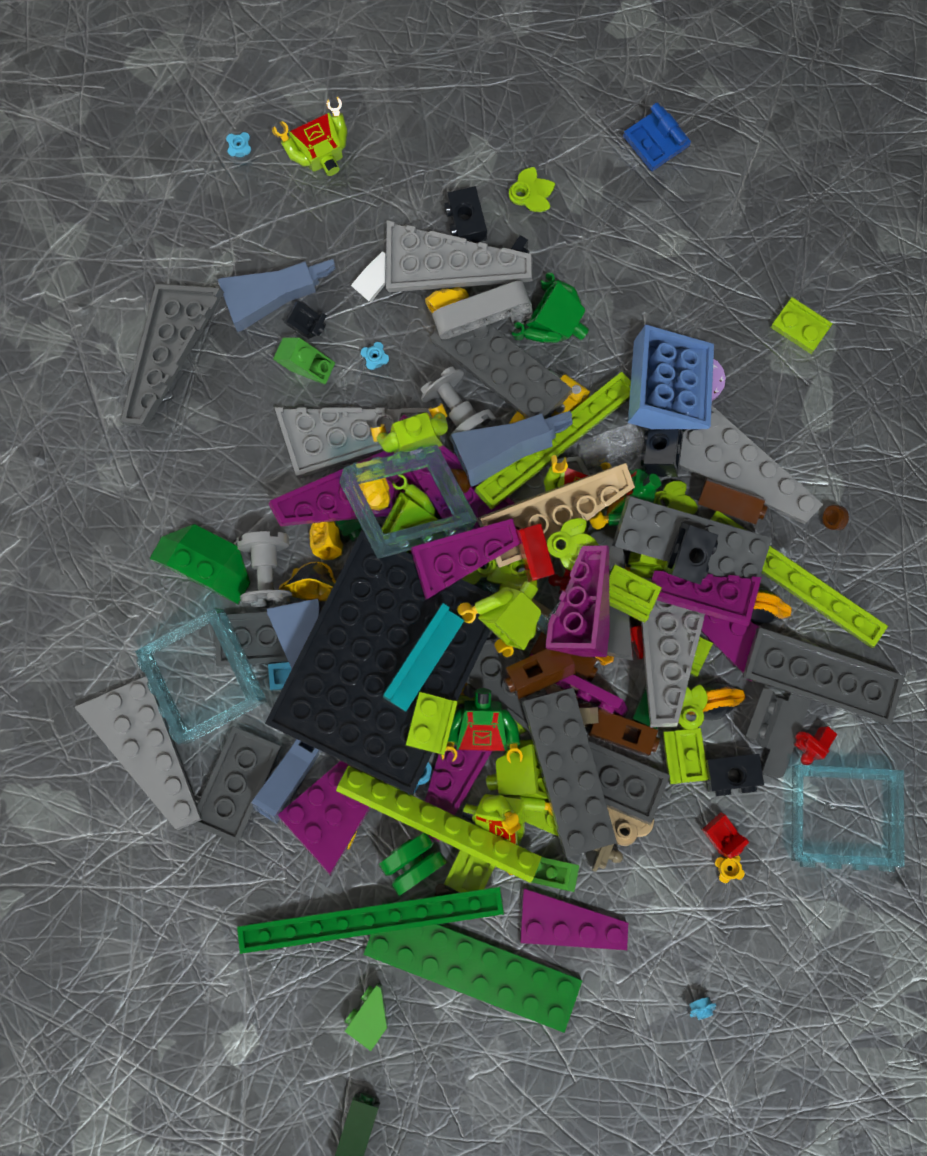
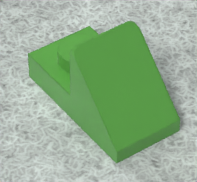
(556, 874)

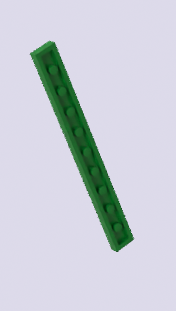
(371, 920)

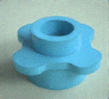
(241, 150)
(371, 362)
(702, 1008)

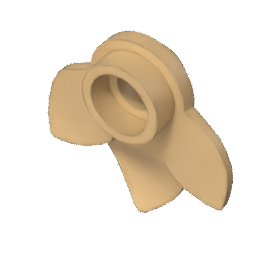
(635, 827)

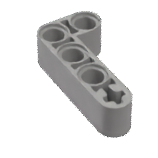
(484, 309)

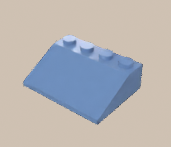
(670, 381)

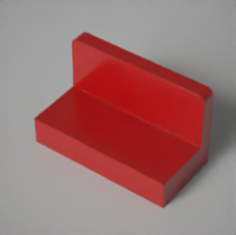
(534, 552)

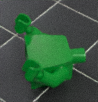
(555, 315)

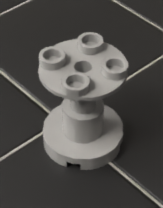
(462, 413)
(264, 559)

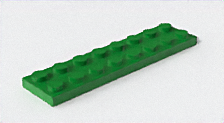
(480, 972)

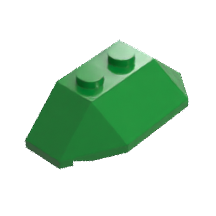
(204, 560)

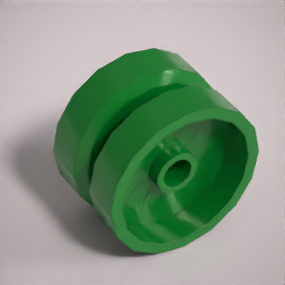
(412, 862)

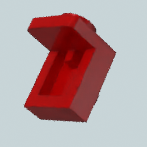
(725, 836)

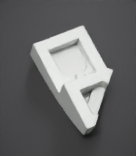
(372, 278)

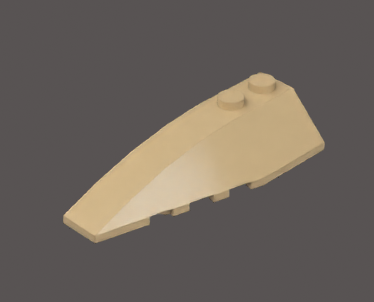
(555, 507)

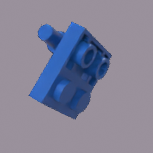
(657, 137)

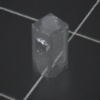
(610, 446)

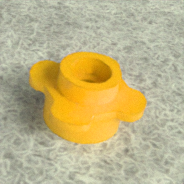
(735, 873)

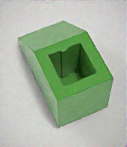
(304, 359)
(371, 1019)

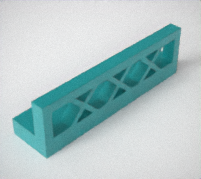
(423, 658)

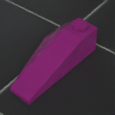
(583, 613)

